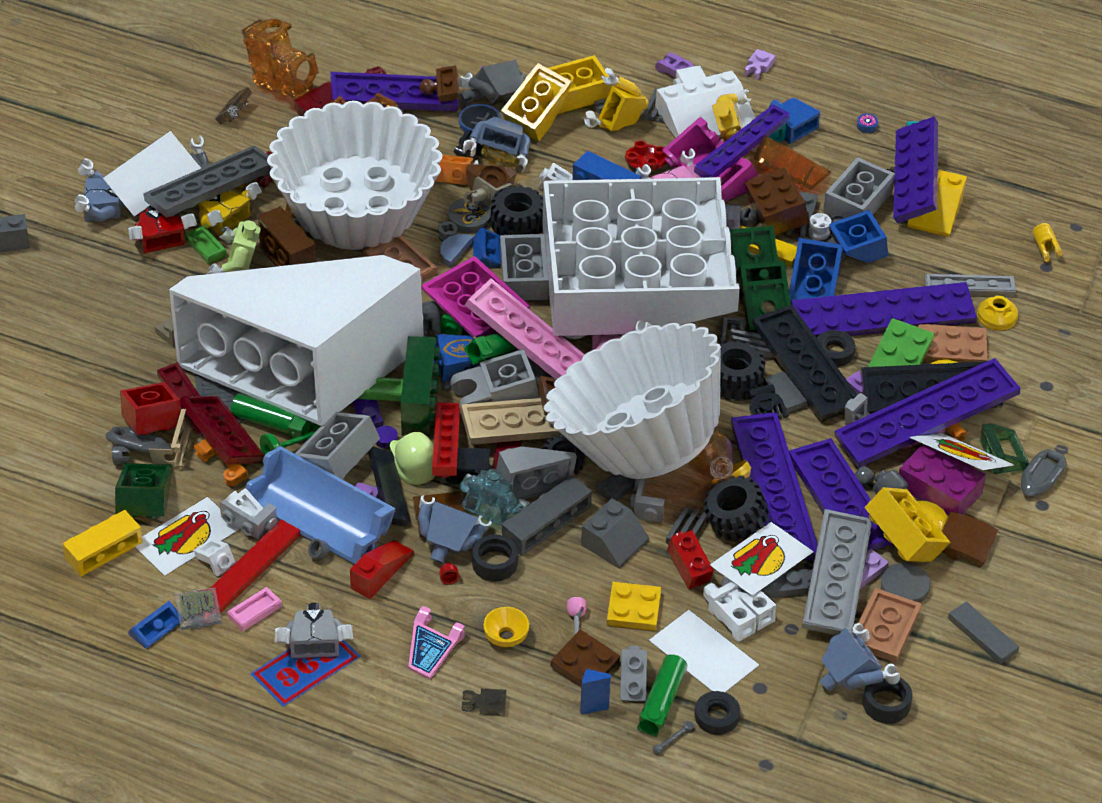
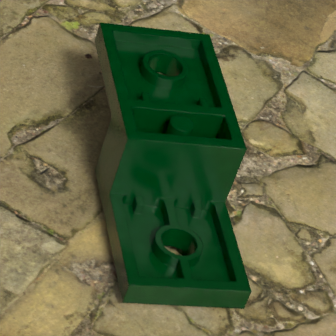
(761, 275)

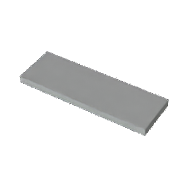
(837, 573)

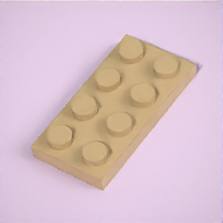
(506, 421)

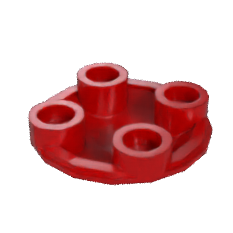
(647, 154)

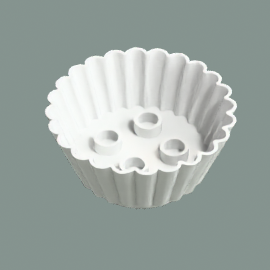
(355, 171)
(641, 400)

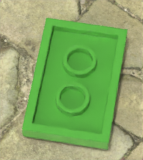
(902, 345)

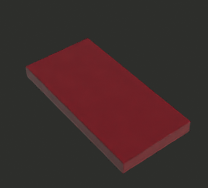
(222, 429)

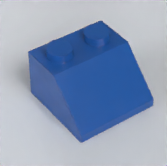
(861, 237)

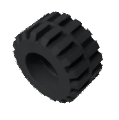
(517, 211)
(740, 369)
(734, 493)

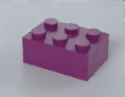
(942, 480)

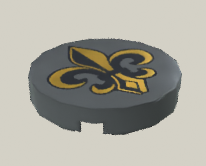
(468, 217)

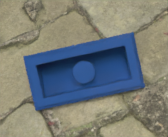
(487, 248)
(155, 625)
(595, 692)

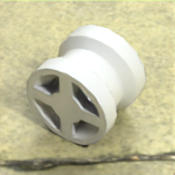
(819, 227)

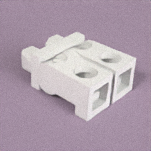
(739, 609)

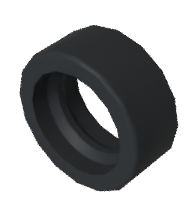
(497, 571)
(883, 713)

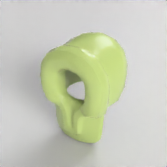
(414, 458)

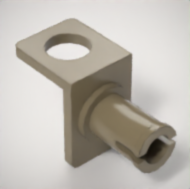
(482, 192)

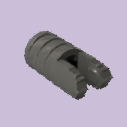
(431, 318)

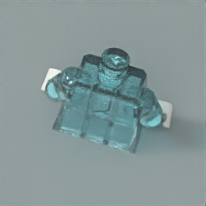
(490, 496)

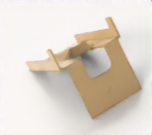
(157, 455)

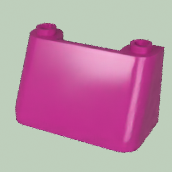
(704, 142)

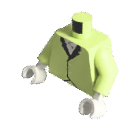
(242, 249)

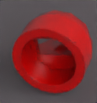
(449, 574)

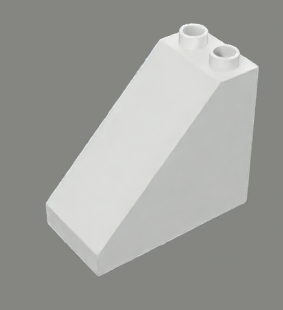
(299, 331)

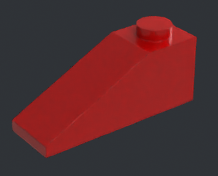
(377, 567)

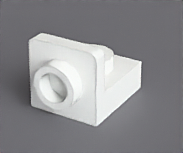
(554, 173)
(245, 502)
(216, 554)

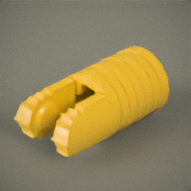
(1046, 241)

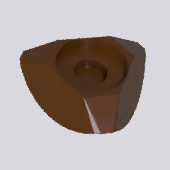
(494, 175)

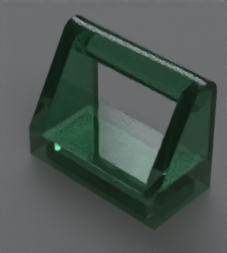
(989, 440)

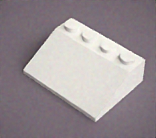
(689, 100)

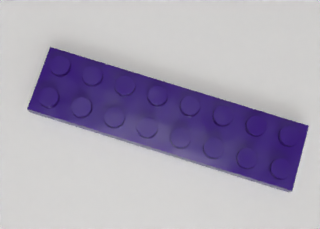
(874, 310)
(927, 412)
(765, 448)

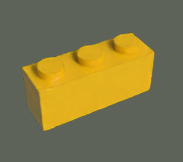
(102, 543)

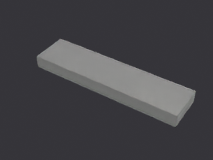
(977, 284)

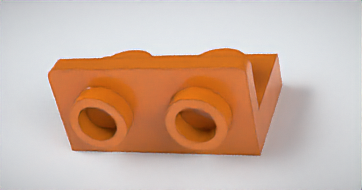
(453, 169)

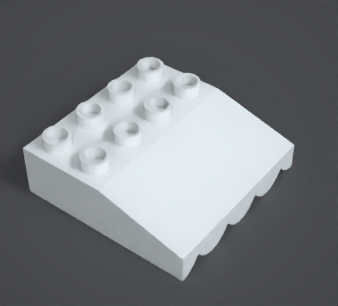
(636, 254)

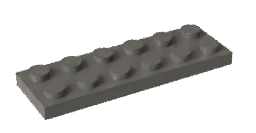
(208, 181)

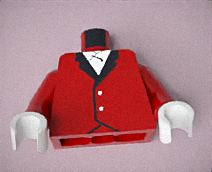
(160, 231)

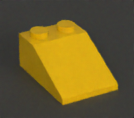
(537, 101)
(949, 199)

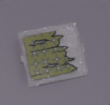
(198, 608)

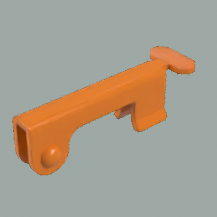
(233, 475)

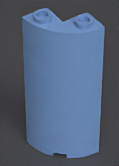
(321, 504)

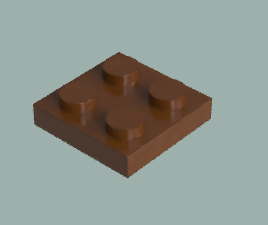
(584, 653)

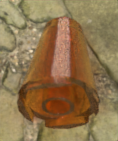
(715, 459)

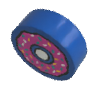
(867, 123)

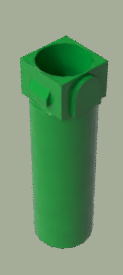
(488, 347)
(269, 416)
(662, 694)

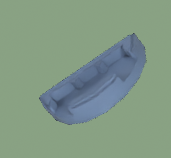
(454, 247)

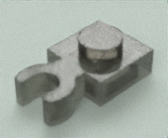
(488, 702)

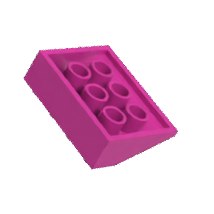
(454, 289)

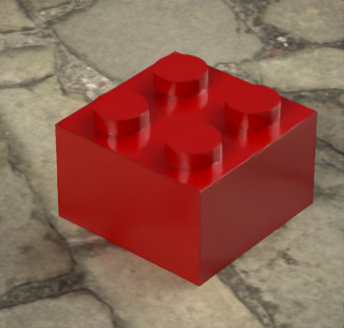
(150, 408)

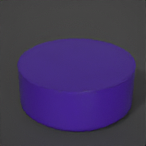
(387, 435)

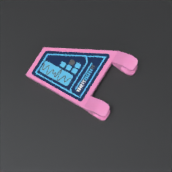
(429, 646)

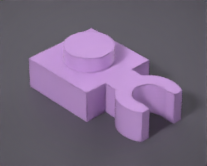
(759, 62)

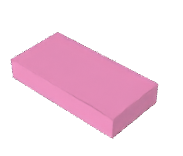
(254, 609)

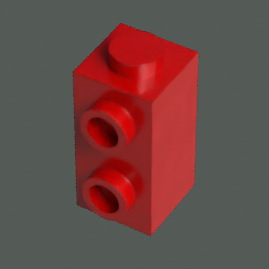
(690, 559)

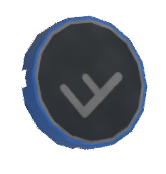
(475, 113)

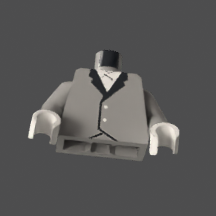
(314, 633)

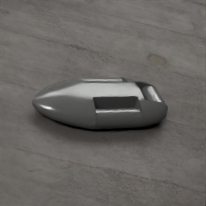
(128, 438)
(1042, 473)

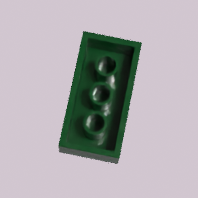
(420, 385)

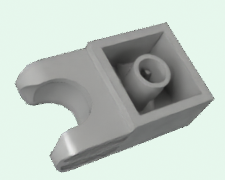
(497, 380)

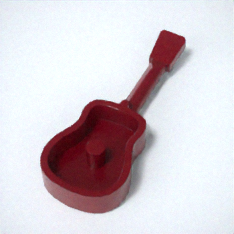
(322, 95)

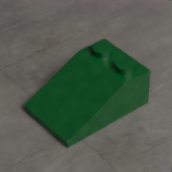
(143, 489)

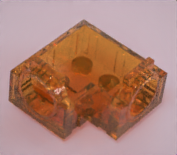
(275, 61)

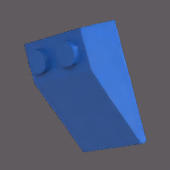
(815, 269)

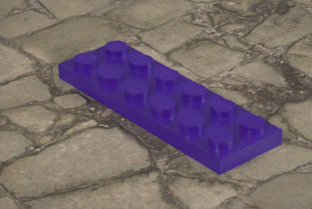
(399, 88)
(916, 170)
(834, 484)

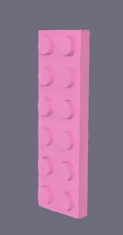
(523, 329)

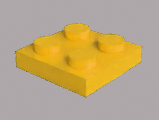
(634, 606)

